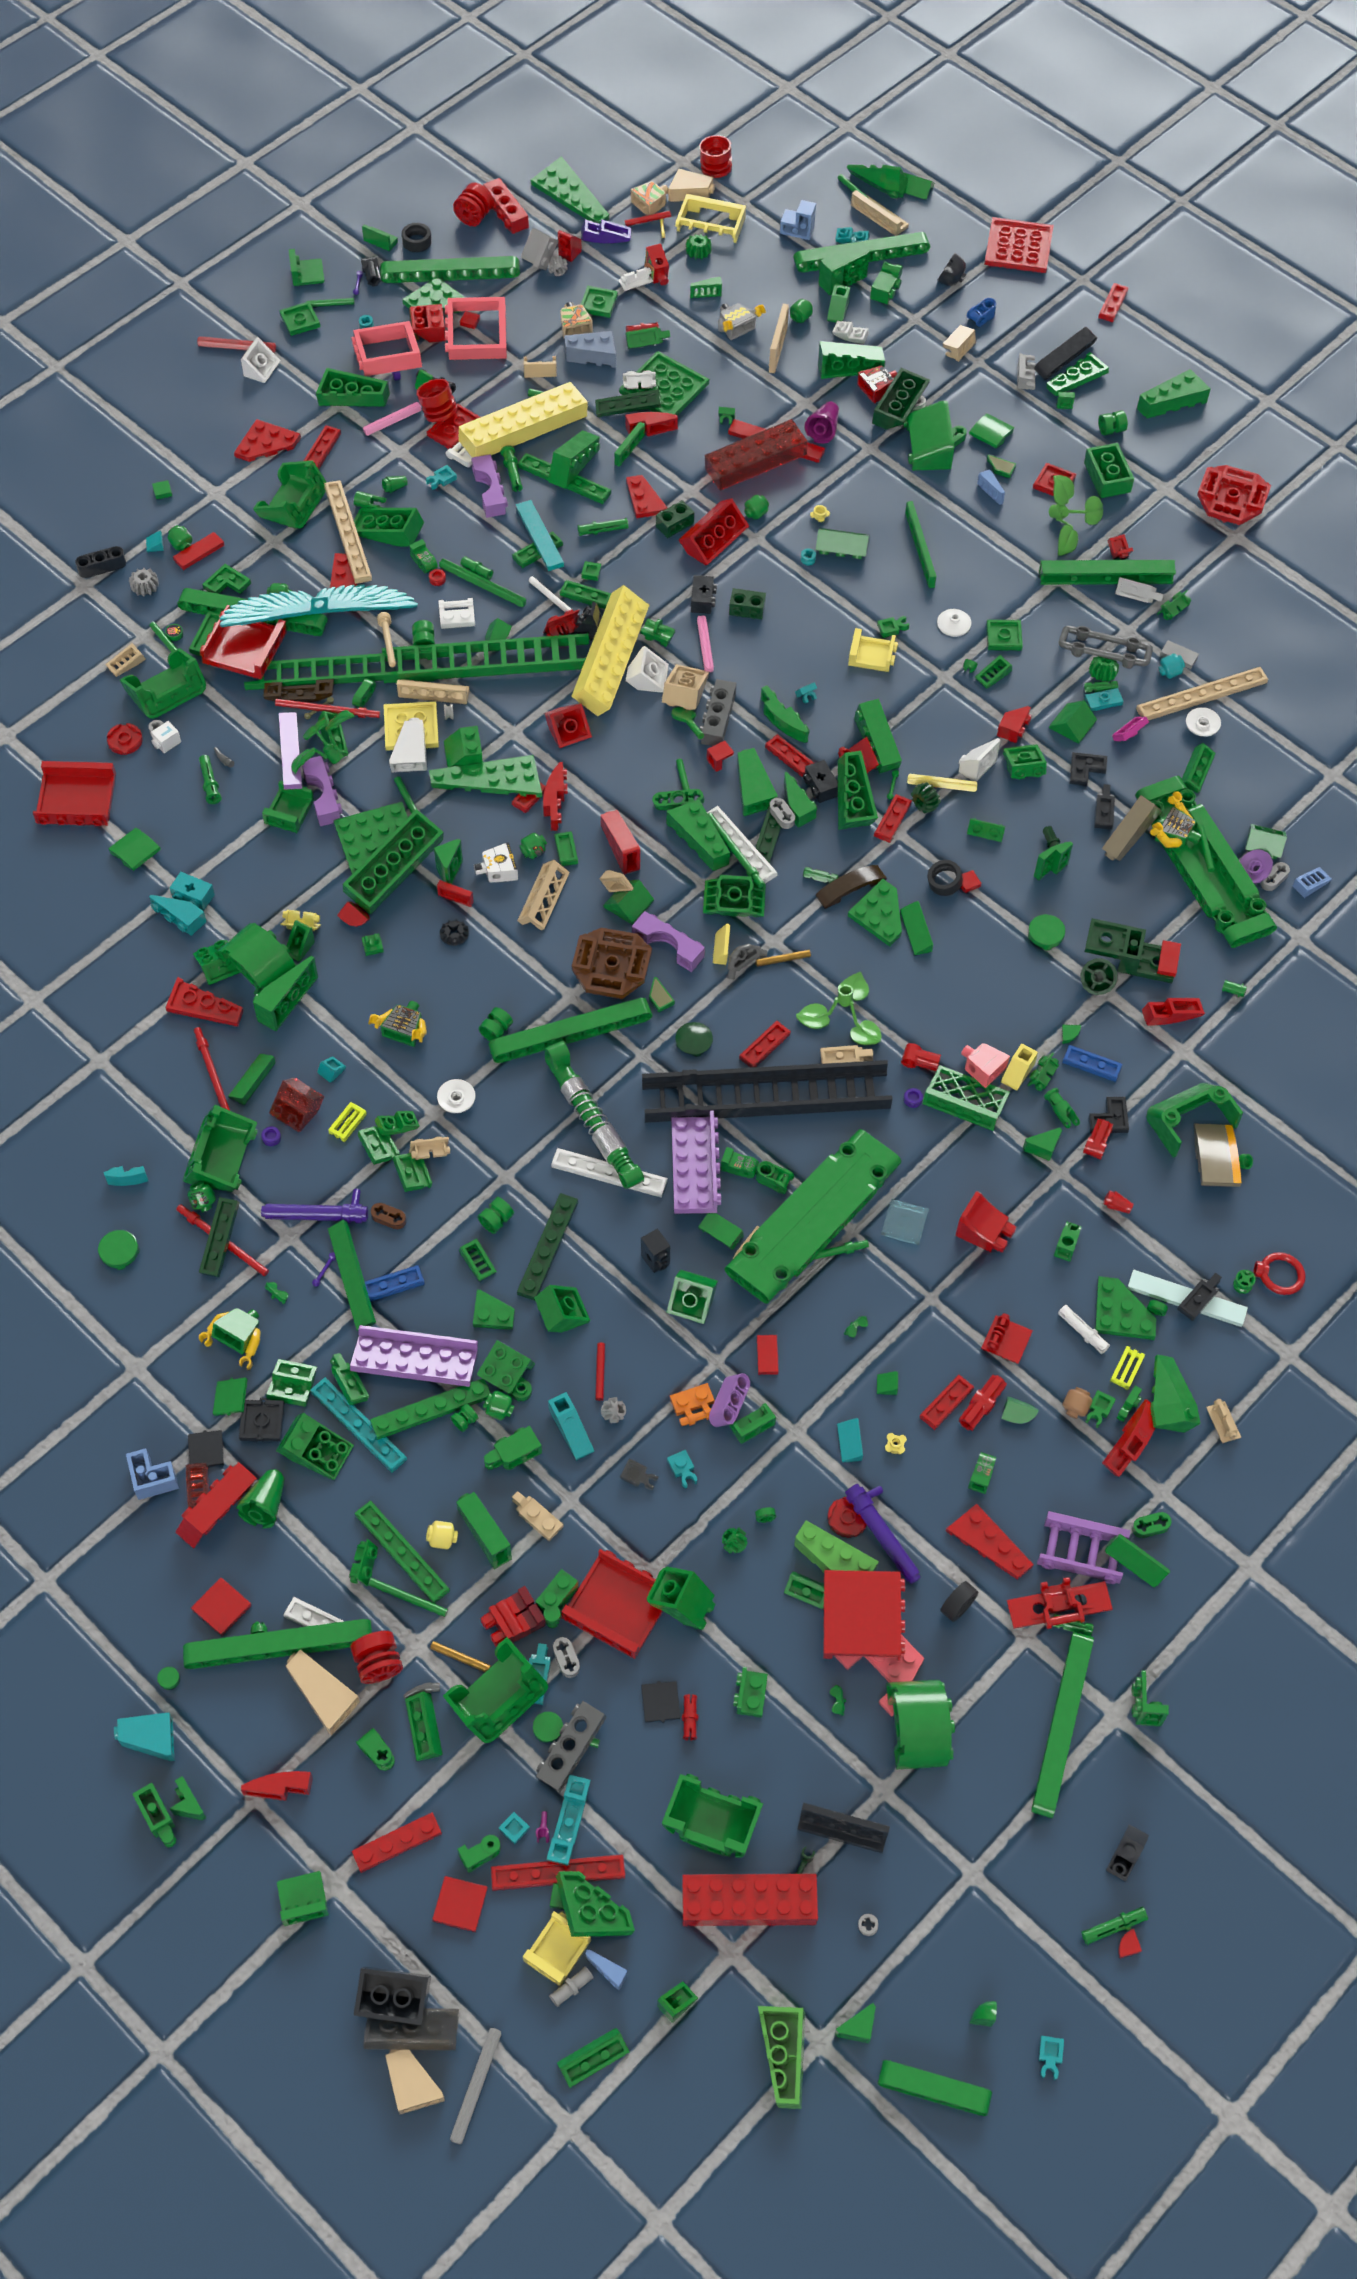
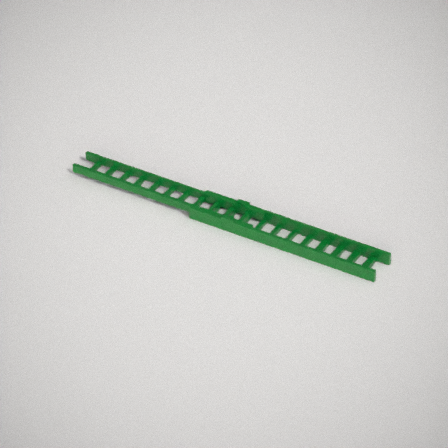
(436, 651)

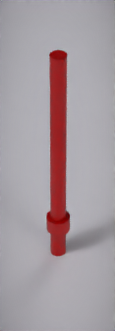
(361, 712)
(203, 1046)
(194, 1219)

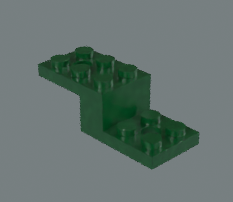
(1126, 945)

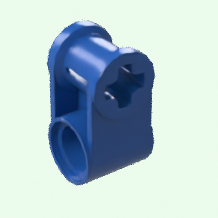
(982, 311)

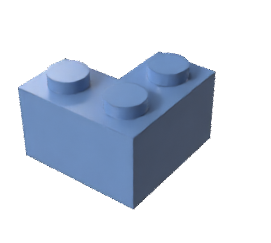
(799, 222)
(150, 1479)

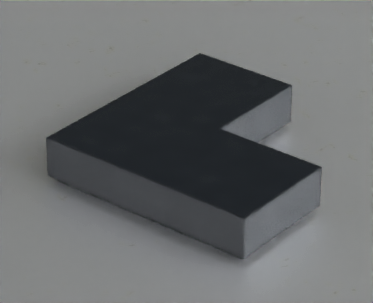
(1083, 764)
(1115, 1114)

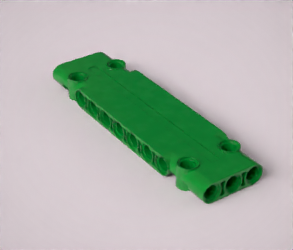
(1224, 893)
(812, 1216)

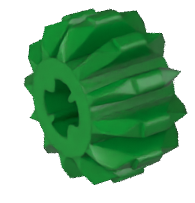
(698, 246)
(1103, 668)

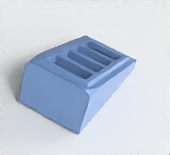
(991, 486)
(1303, 889)
(612, 1972)

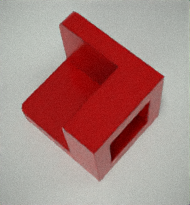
(718, 753)

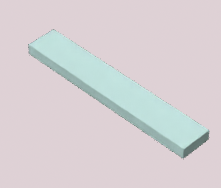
(1176, 1293)

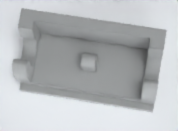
(1025, 372)

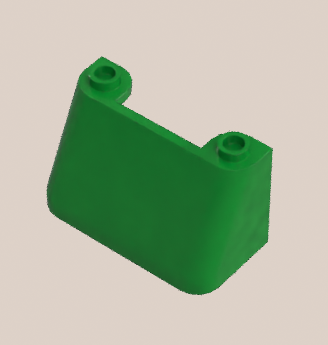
(930, 437)
(297, 496)
(167, 688)
(220, 1149)
(498, 1694)

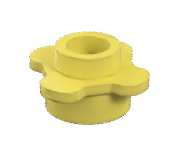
(820, 513)
(891, 1447)

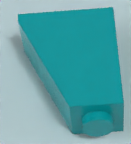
(147, 1734)

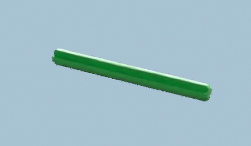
(482, 582)

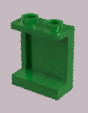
(289, 808)

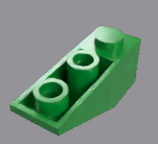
(798, 802)

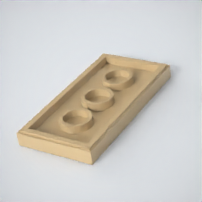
(778, 338)

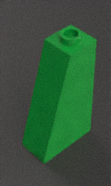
(754, 783)
(484, 1530)

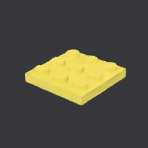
(397, 714)

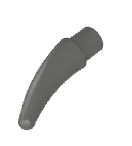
(225, 760)
(426, 1687)

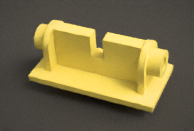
(309, 919)

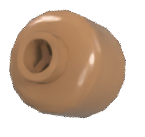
(1077, 1402)

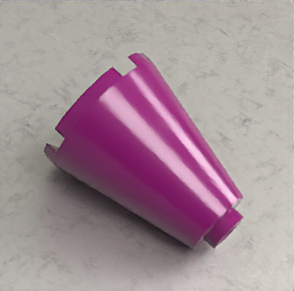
(823, 423)

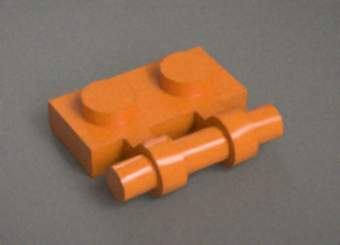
(691, 1400)

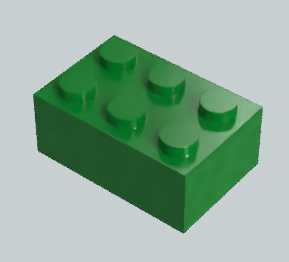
(1109, 470)

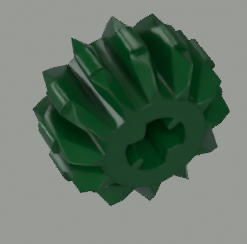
(925, 797)

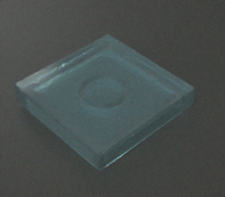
(905, 1221)

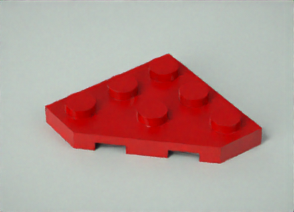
(265, 440)

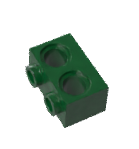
(674, 519)
(747, 603)

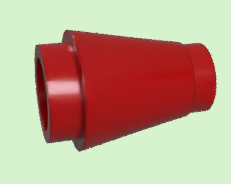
(1117, 1202)

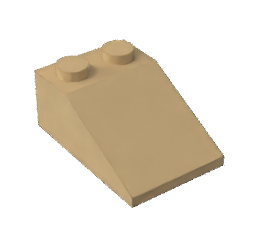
(684, 687)

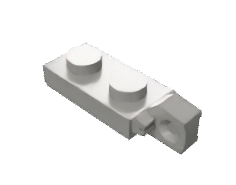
(1137, 591)

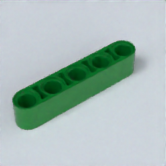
(935, 2088)

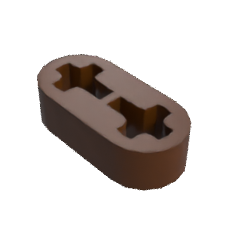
(388, 1216)

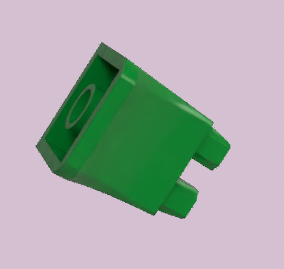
(682, 1596)

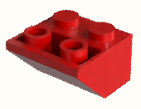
(428, 322)

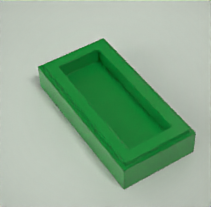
(566, 848)

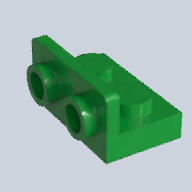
(751, 1693)

